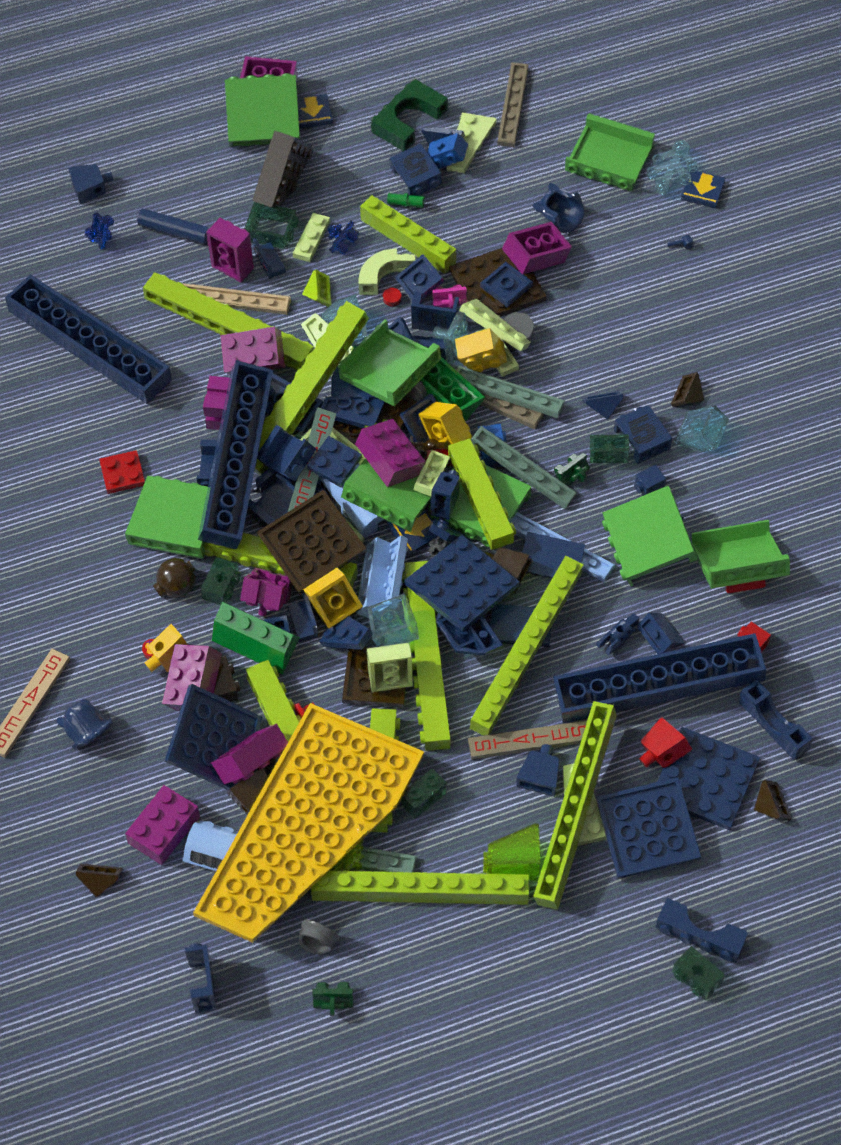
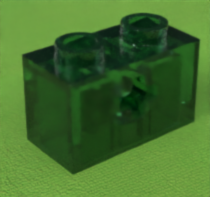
(609, 448)
(220, 581)
(424, 793)
(693, 963)

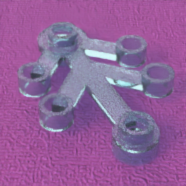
(679, 149)

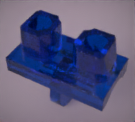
(99, 229)
(339, 243)

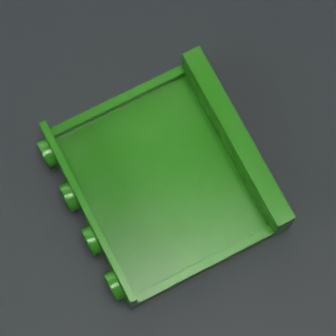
(259, 107)
(610, 152)
(388, 364)
(512, 496)
(394, 503)
(168, 517)
(648, 534)
(739, 554)

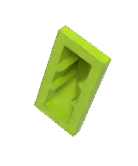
(318, 288)

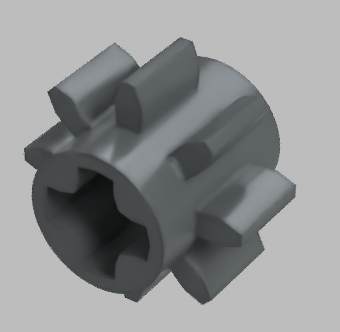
(437, 546)

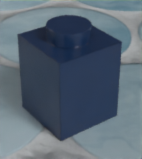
(649, 480)

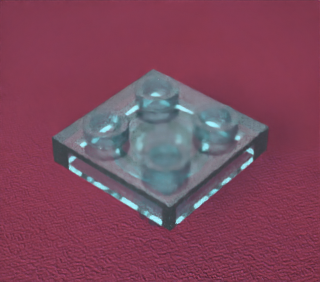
(456, 330)

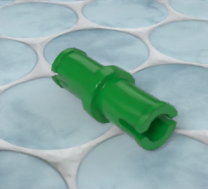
(406, 200)

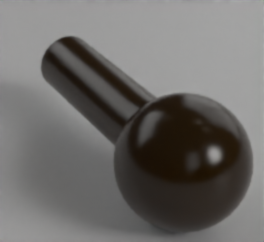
(433, 444)

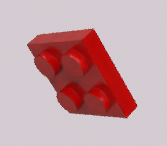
(122, 472)

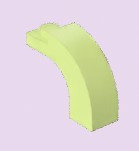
(380, 265)

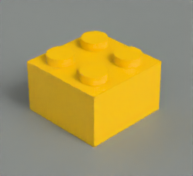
(481, 350)
(445, 423)
(333, 597)

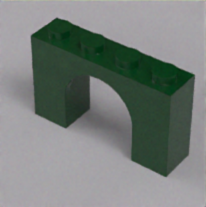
(413, 96)

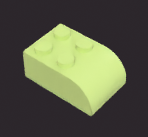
(390, 667)

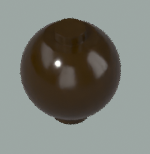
(175, 578)

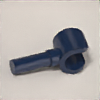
(686, 240)

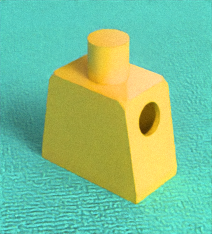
(163, 648)

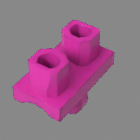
(446, 297)

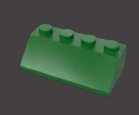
(452, 388)
(253, 637)

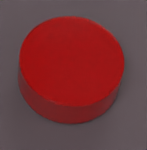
(392, 296)

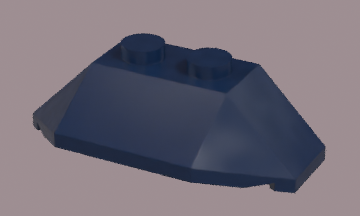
(476, 640)

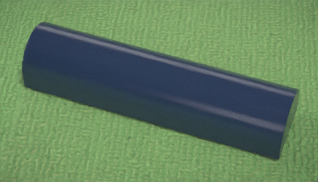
(172, 226)

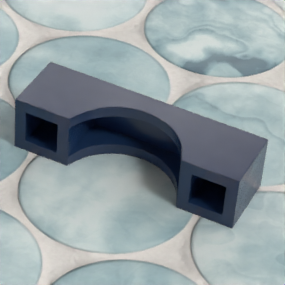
(789, 736)
(725, 942)

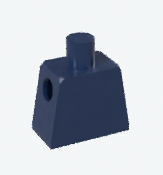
(89, 181)
(446, 485)
(539, 771)

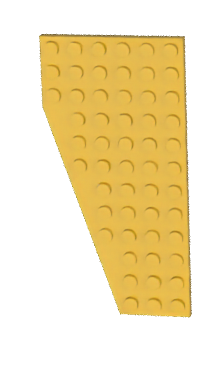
(311, 812)

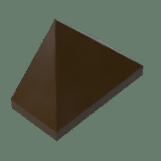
(688, 390)
(771, 801)
(98, 877)

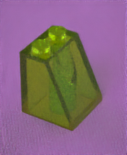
(515, 853)

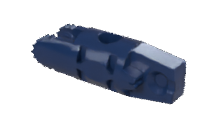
(619, 633)

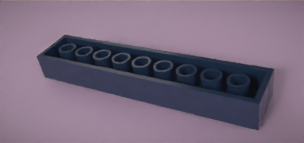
(88, 339)
(235, 455)
(661, 677)

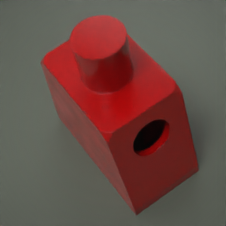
(663, 745)

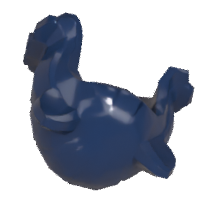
(561, 208)
(83, 723)

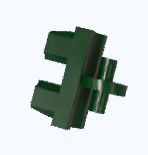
(574, 470)
(332, 998)

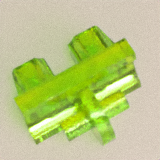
(351, 859)

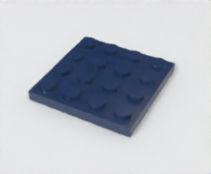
(462, 583)
(206, 731)
(712, 778)
(648, 828)

